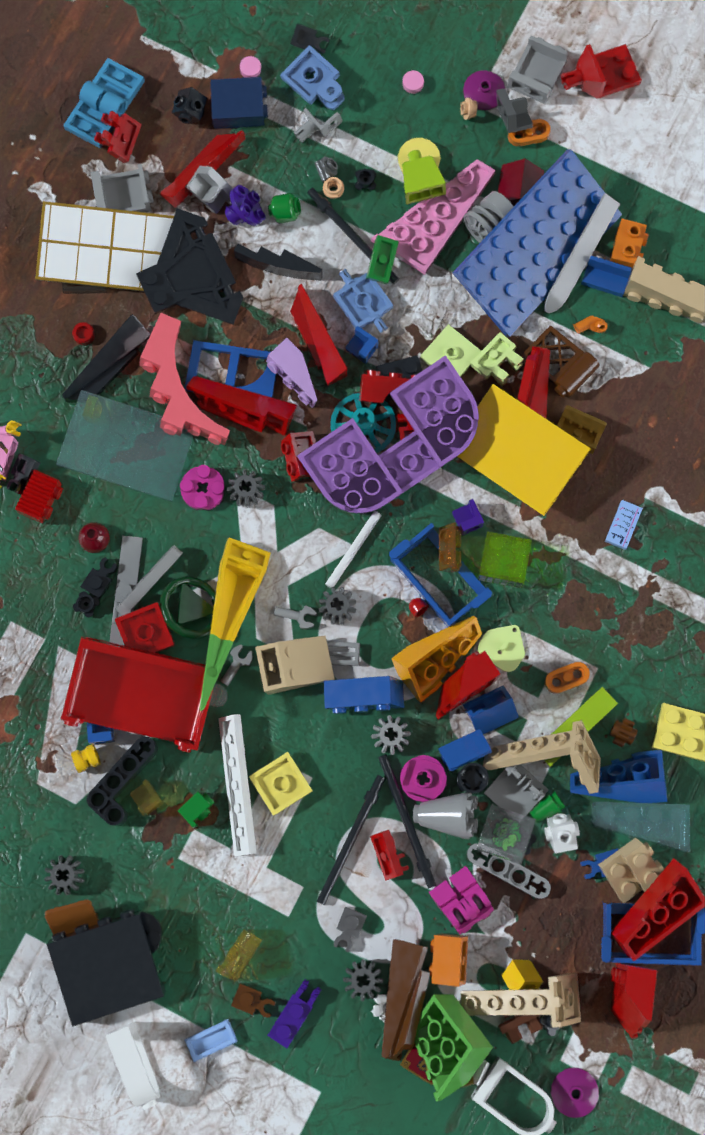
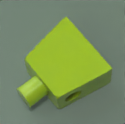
(422, 178)

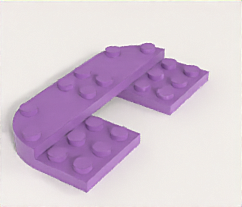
(443, 426)

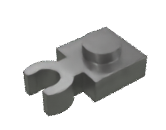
(350, 925)

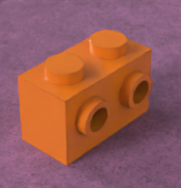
(628, 243)
(449, 959)

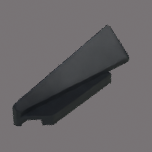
(109, 360)

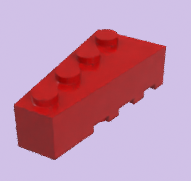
(659, 911)

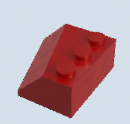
(469, 680)
(633, 996)

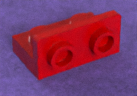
(292, 446)

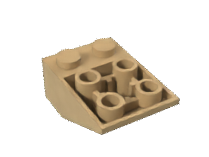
(294, 664)

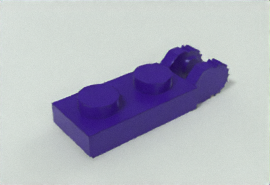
(293, 1016)

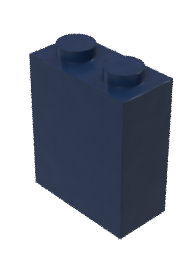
(238, 102)

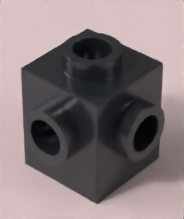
(189, 105)

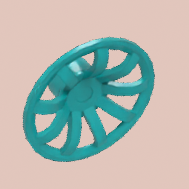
(366, 420)

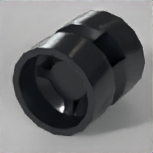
(472, 778)

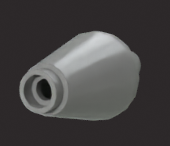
(449, 815)

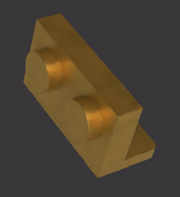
(582, 426)

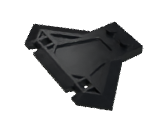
(191, 272)

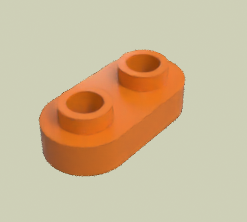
(529, 135)
(566, 677)

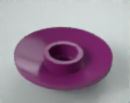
(485, 98)
(562, 1090)

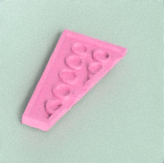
(433, 221)

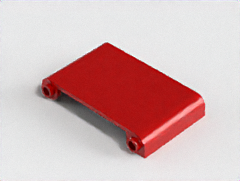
(136, 692)

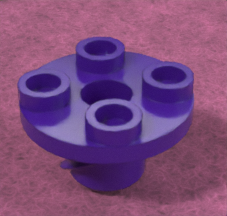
(244, 207)

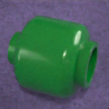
(284, 208)

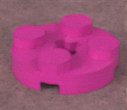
(196, 476)
(435, 773)

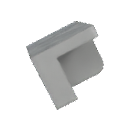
(210, 188)

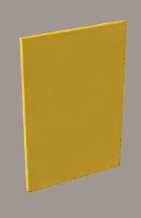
(522, 450)

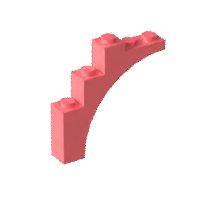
(167, 388)

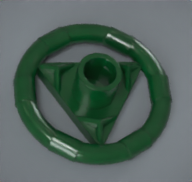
(190, 606)

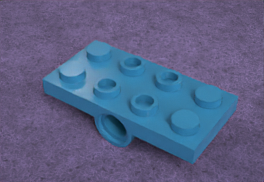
(109, 91)

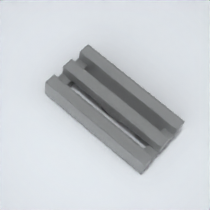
(356, 654)

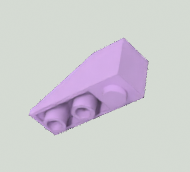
(291, 366)

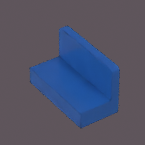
(606, 276)
(491, 710)
(464, 750)

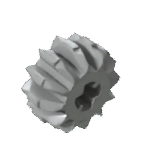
(396, 730)

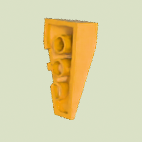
(428, 660)

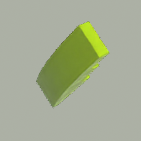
(590, 713)

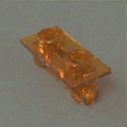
(448, 542)

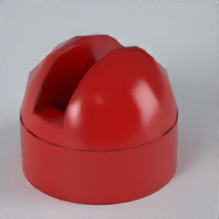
(418, 607)

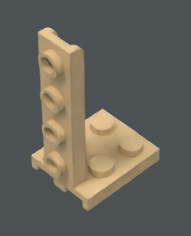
(574, 742)
(559, 1001)

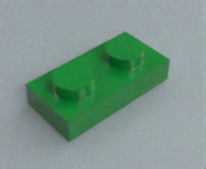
(382, 259)

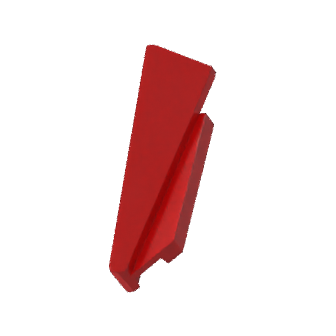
(212, 155)
(317, 338)
(535, 381)

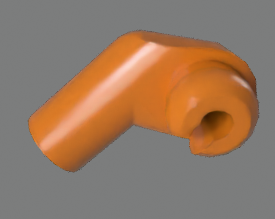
(592, 323)

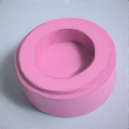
(250, 67)
(413, 82)

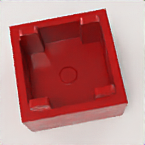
(145, 629)

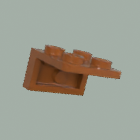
(71, 916)

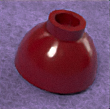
(94, 537)

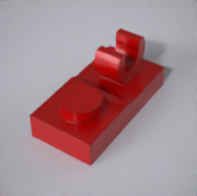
(386, 853)

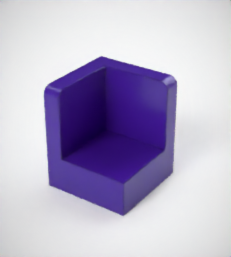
(468, 517)

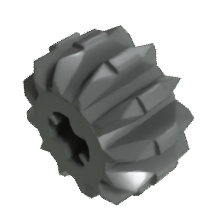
(241, 495)
(332, 612)
(64, 866)
(364, 988)

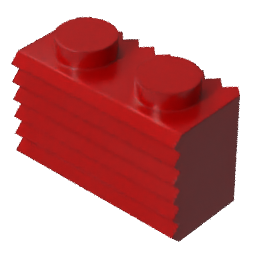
(39, 497)

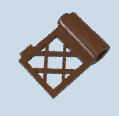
(576, 369)

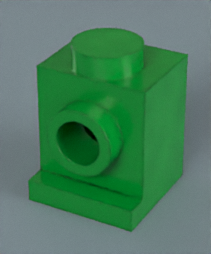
(196, 808)

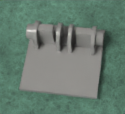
(516, 790)

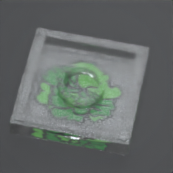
(506, 834)

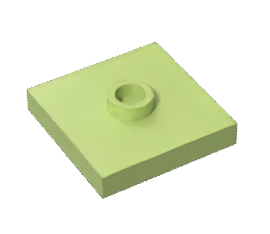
(455, 347)

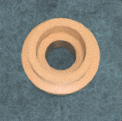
(468, 108)
(333, 182)

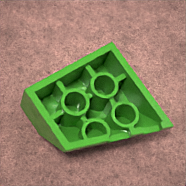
(449, 1044)

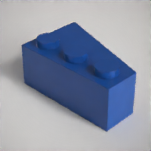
(363, 694)

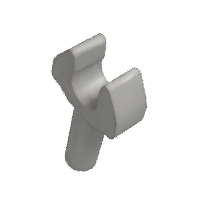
(295, 615)
(237, 663)

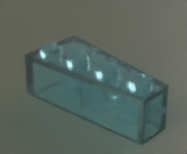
(649, 822)

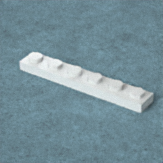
(237, 785)

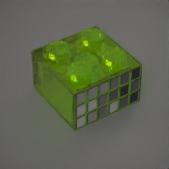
(504, 559)

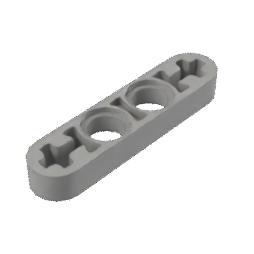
(148, 580)
(506, 874)

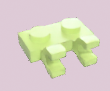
(493, 355)

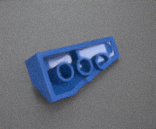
(631, 780)

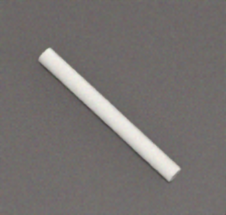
(341, 567)

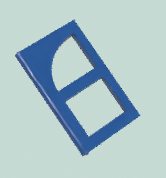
(262, 386)

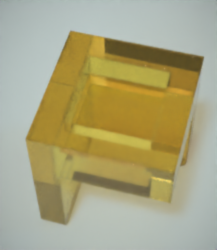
(146, 798)

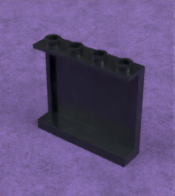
(105, 967)

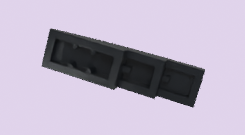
(284, 265)

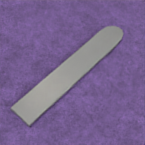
(581, 253)
(127, 578)

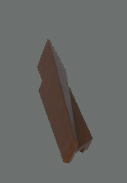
(404, 998)

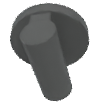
(326, 168)

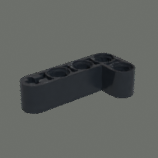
(126, 778)

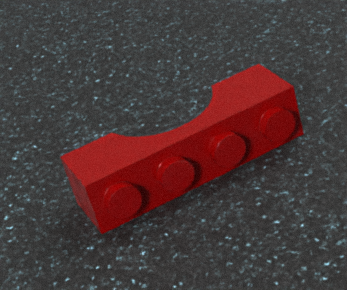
(376, 387)

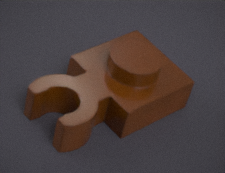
(249, 999)

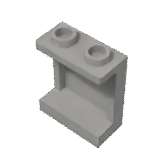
(538, 69)
(123, 190)

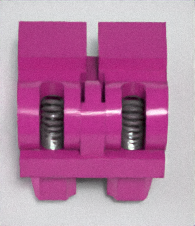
(463, 903)

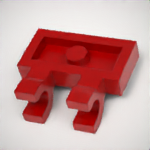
(124, 136)

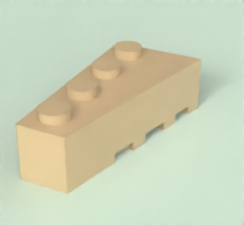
(666, 291)

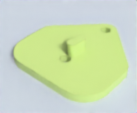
(507, 642)

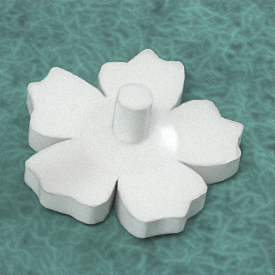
(380, 1009)

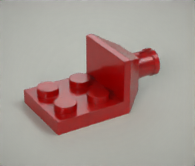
(603, 72)

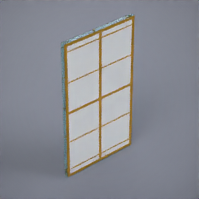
(98, 245)

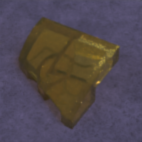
(239, 955)

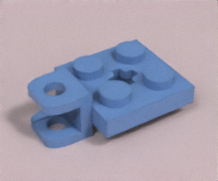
(321, 86)

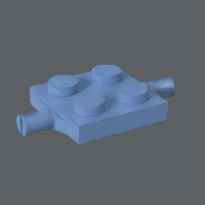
(363, 301)

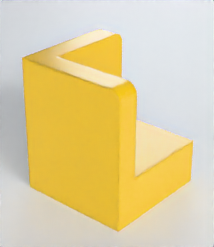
(521, 975)

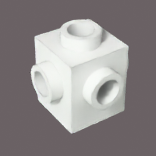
(562, 833)

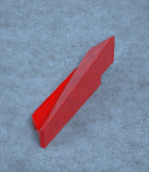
(242, 405)

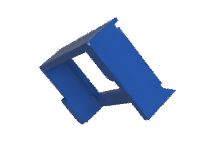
(407, 546)
(694, 958)

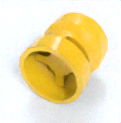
(86, 758)

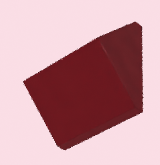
(518, 179)

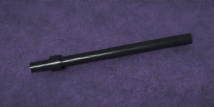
(324, 206)
(371, 797)
(423, 864)

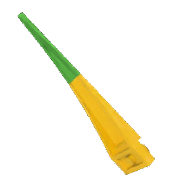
(237, 583)

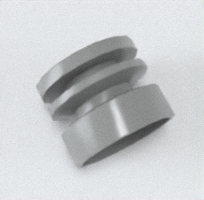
(487, 215)

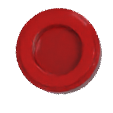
(83, 333)

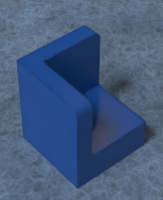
(362, 345)
(99, 734)

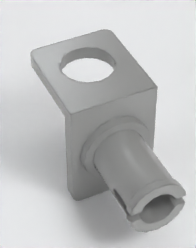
(313, 125)

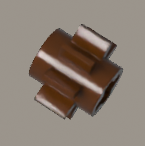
(623, 732)

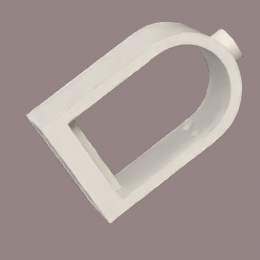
(134, 1066)
(488, 1084)

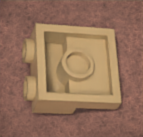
(631, 869)

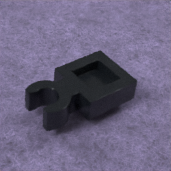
(306, 36)
(22, 470)
(98, 581)

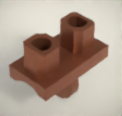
(511, 1030)

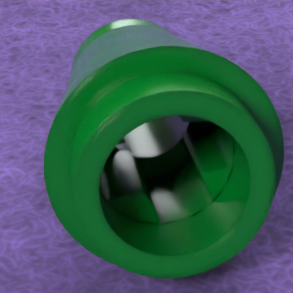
(547, 807)

